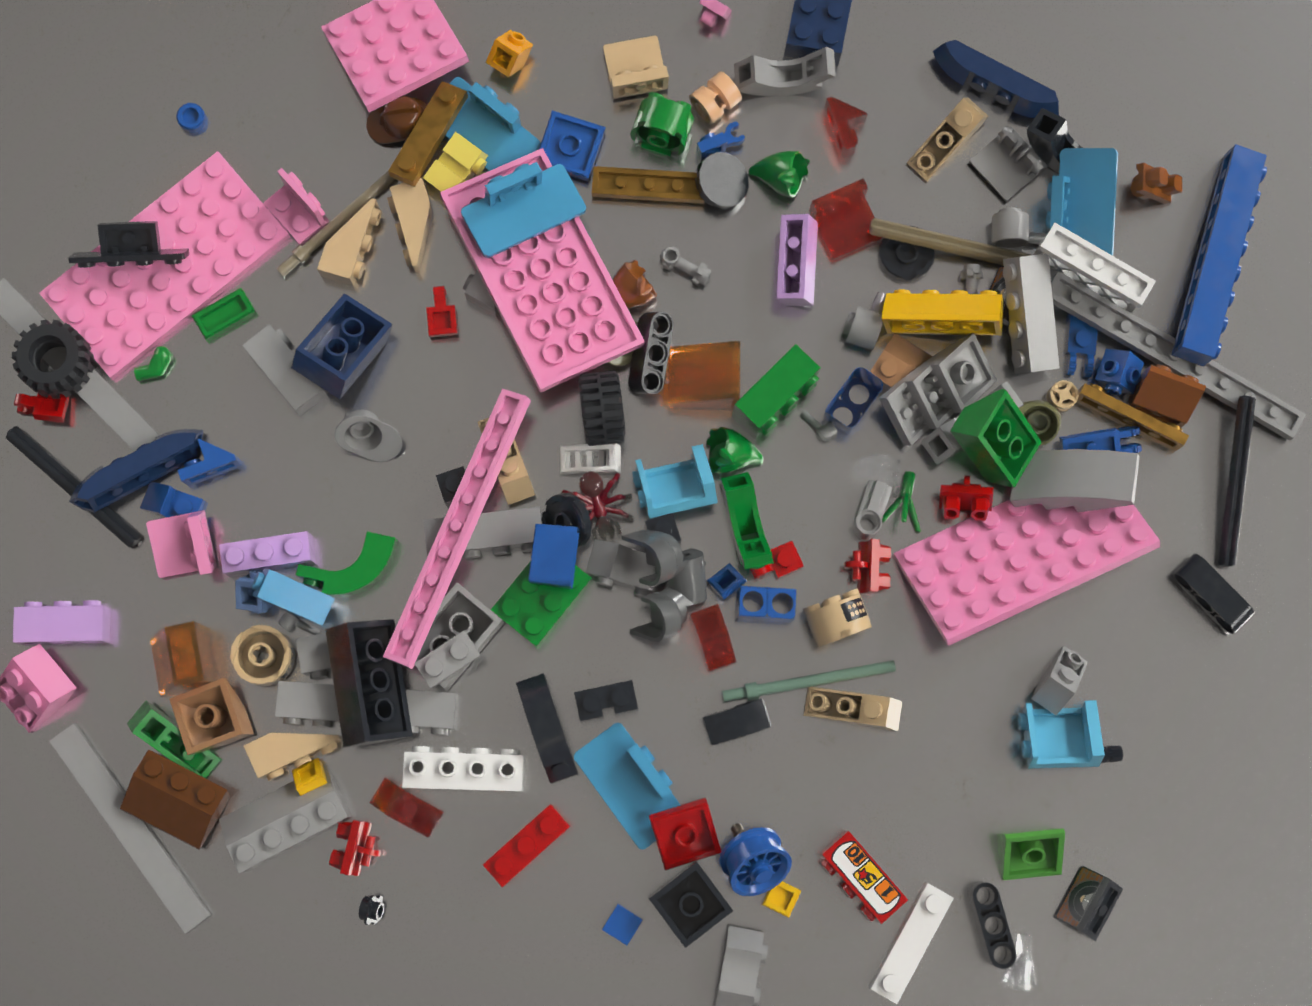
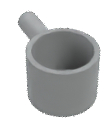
(1011, 229)
(865, 324)

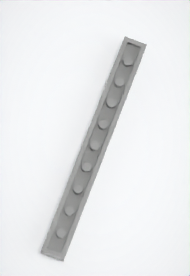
(1158, 347)

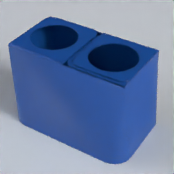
(864, 378)
(554, 555)
(767, 608)

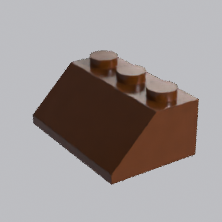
(174, 799)

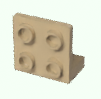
(635, 67)

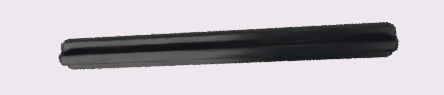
(1237, 481)
(69, 483)

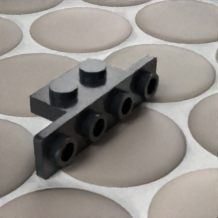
(129, 243)

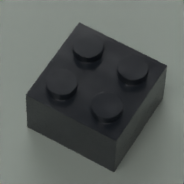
(690, 904)

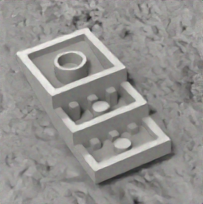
(938, 389)
(1078, 479)

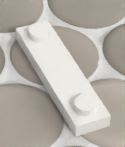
(911, 943)

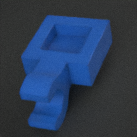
(718, 143)

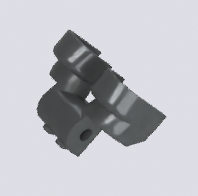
(685, 580)

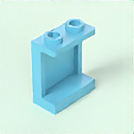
(676, 485)
(1062, 739)

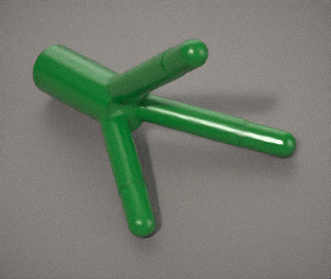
(906, 500)

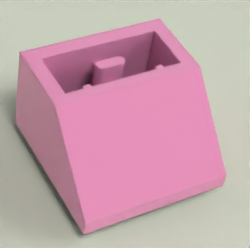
(34, 687)

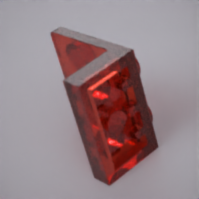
(844, 219)

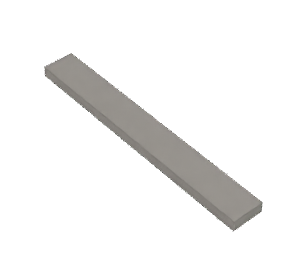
(97, 391)
(131, 832)

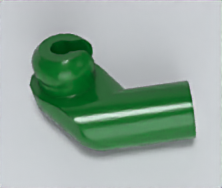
(157, 365)

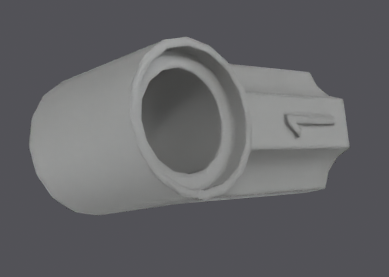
(872, 508)

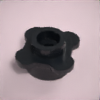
(371, 909)

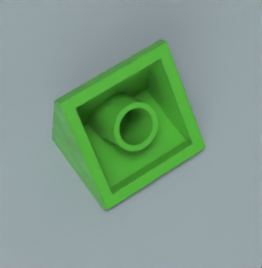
(1031, 853)

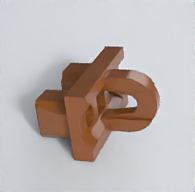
(1155, 183)

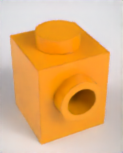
(509, 53)

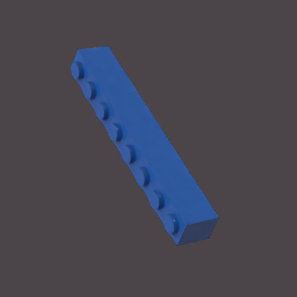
(1219, 256)

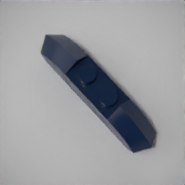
(990, 76)
(137, 469)

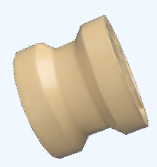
(1066, 391)

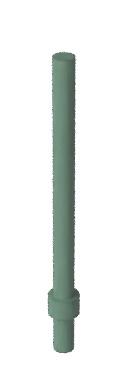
(752, 690)

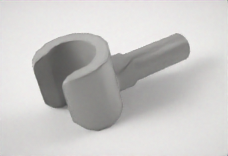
(825, 432)
(289, 620)

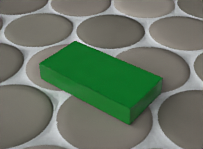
(224, 314)

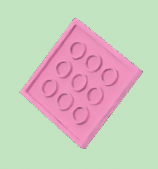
(393, 48)

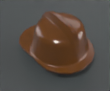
(395, 119)

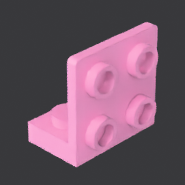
(296, 209)
(181, 544)

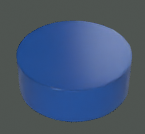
(191, 117)

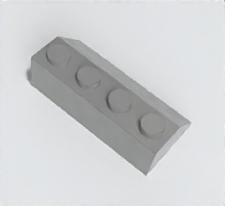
(281, 822)

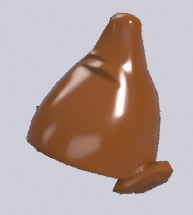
(633, 286)

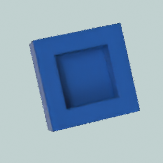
(622, 924)

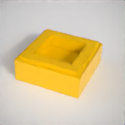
(309, 776)
(781, 898)

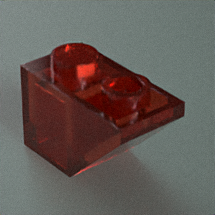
(713, 637)
(406, 807)

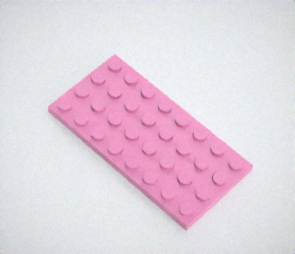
(550, 290)
(136, 306)
(1017, 560)

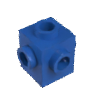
(1119, 371)

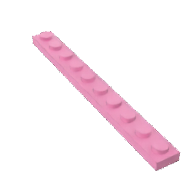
(457, 528)

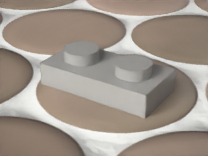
(447, 659)

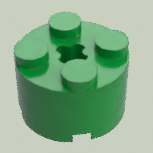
(662, 125)

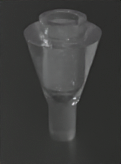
(1022, 972)

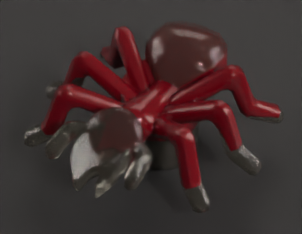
(597, 502)

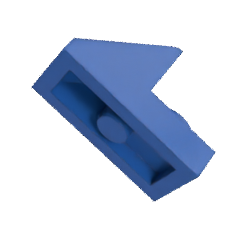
(215, 462)
(169, 502)

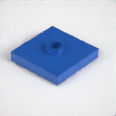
(572, 144)

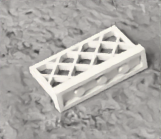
(1095, 268)

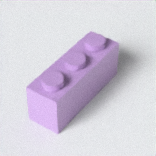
(797, 260)
(268, 552)
(61, 623)

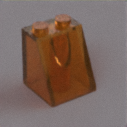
(703, 376)
(183, 658)

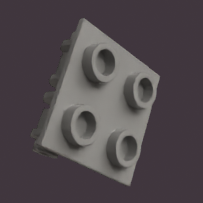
(1008, 163)

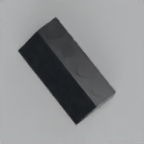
(366, 684)

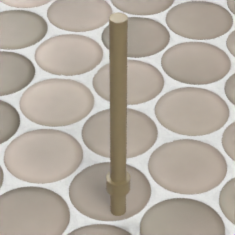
(302, 253)

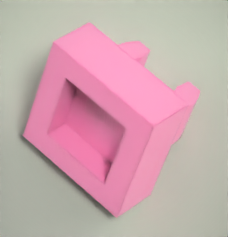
(713, 9)

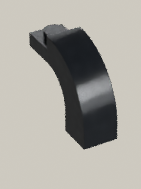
(1049, 136)
(546, 728)

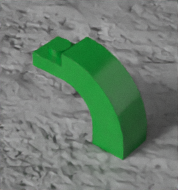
(745, 521)
(363, 574)

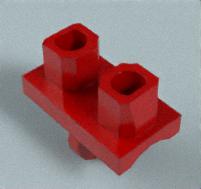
(966, 497)
(866, 566)
(358, 848)

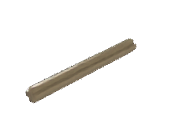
(941, 241)

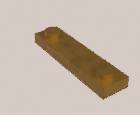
(428, 133)
(645, 184)
(1165, 433)

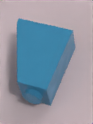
(292, 596)

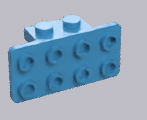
(491, 126)
(1086, 195)
(522, 207)
(627, 781)

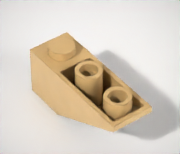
(947, 138)
(415, 219)
(346, 248)
(513, 474)
(853, 708)
(280, 750)

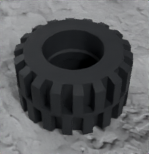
(37, 343)
(602, 408)

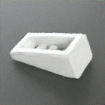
(614, 459)

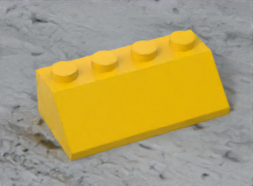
(943, 313)

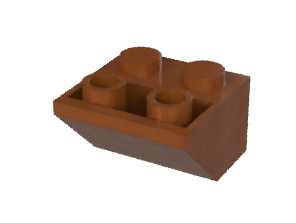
(1166, 395)

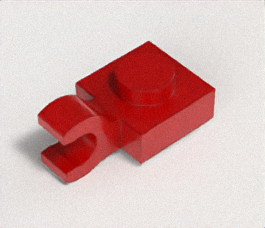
(441, 318)
(42, 407)
(785, 561)

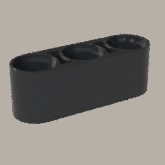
(660, 343)
(1214, 593)
(1002, 935)

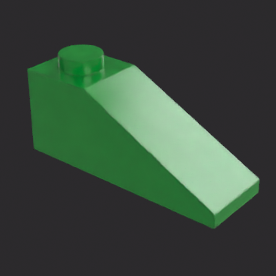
(164, 736)

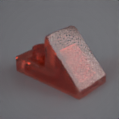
(841, 119)

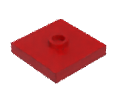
(685, 833)

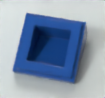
(726, 581)

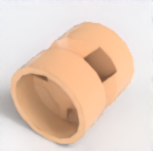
(718, 95)

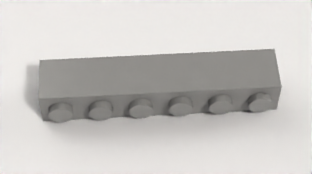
(319, 704)

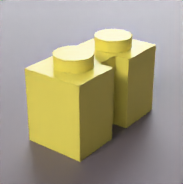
(456, 164)

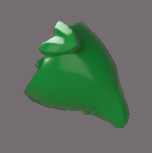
(782, 171)
(731, 451)

